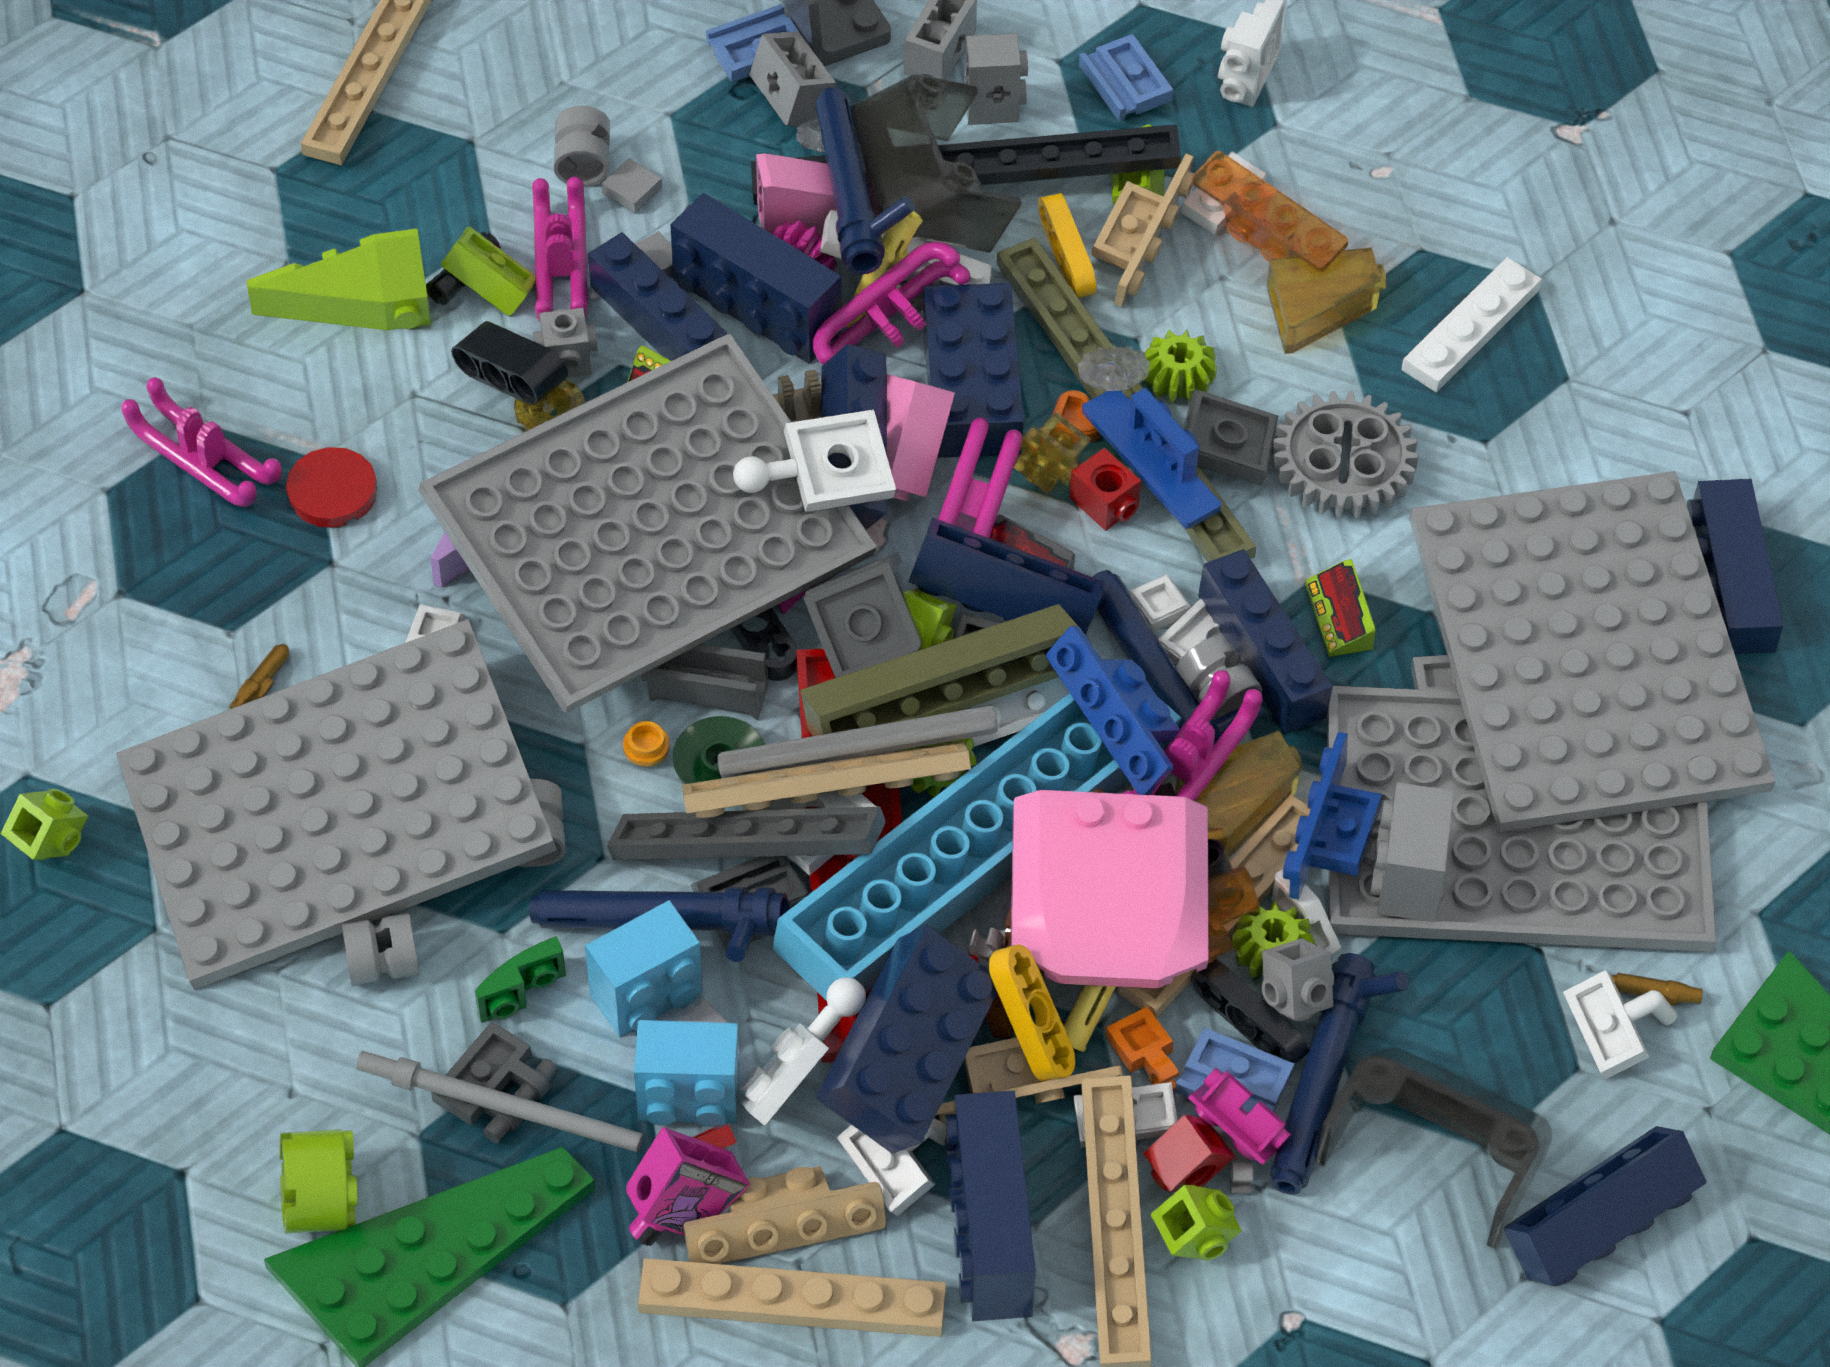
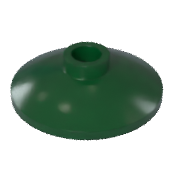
(702, 741)

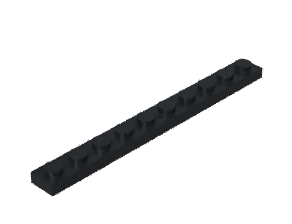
(1058, 155)

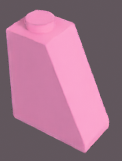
(792, 192)
(914, 433)

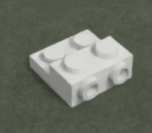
(1251, 51)

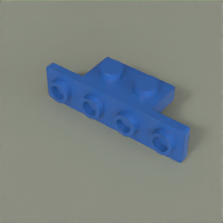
(1155, 450)
(1118, 708)
(1337, 825)

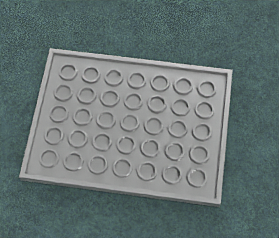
(624, 526)
(1589, 651)
(333, 803)
(1577, 883)

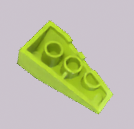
(363, 287)

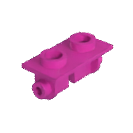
(1253, 1133)

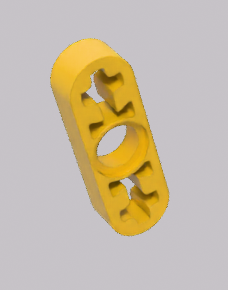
(1067, 244)
(1046, 1040)

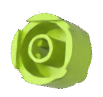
(317, 1180)

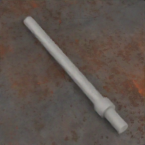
(409, 1074)

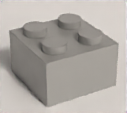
(1412, 851)

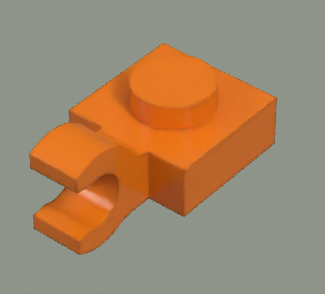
(1144, 1043)

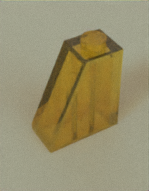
(1317, 303)
(1250, 787)

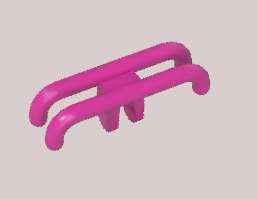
(560, 245)
(883, 300)
(199, 447)
(973, 502)
(1193, 748)

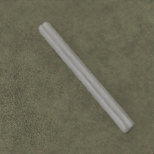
(859, 742)

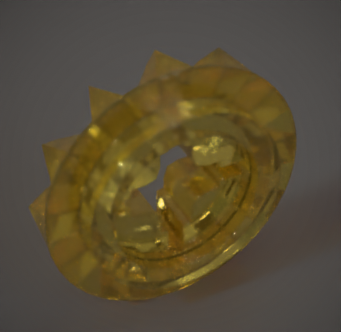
(562, 398)

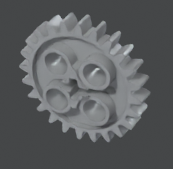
(1379, 457)

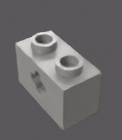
(939, 37)
(995, 69)
(789, 76)

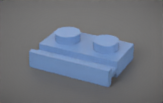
(738, 40)
(1126, 77)
(1257, 1070)

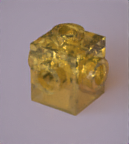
(1051, 453)

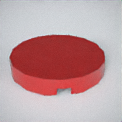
(331, 487)

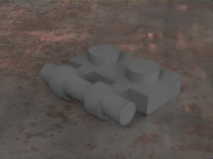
(492, 1063)

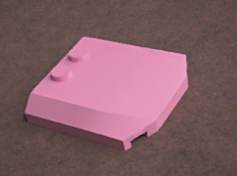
(1110, 886)

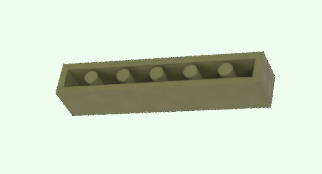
(940, 676)

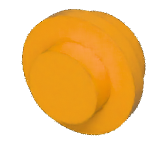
(646, 744)

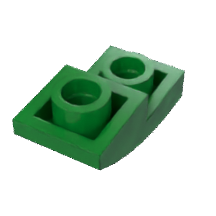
(505, 987)

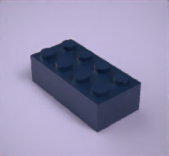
(753, 276)
(976, 356)
(909, 1040)
(990, 1206)

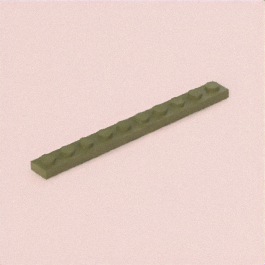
(1075, 334)

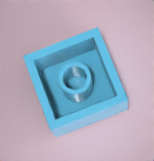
(644, 968)
(687, 1072)

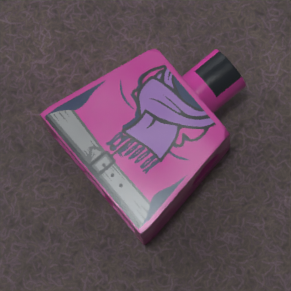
(681, 1183)

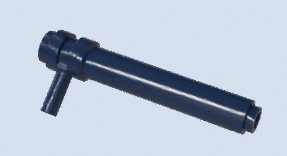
(857, 226)
(1145, 649)
(732, 911)
(1324, 1066)

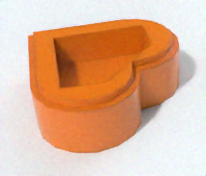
(1070, 407)

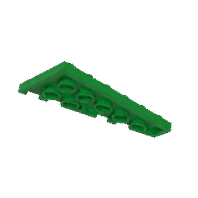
(1784, 1042)
(405, 1265)

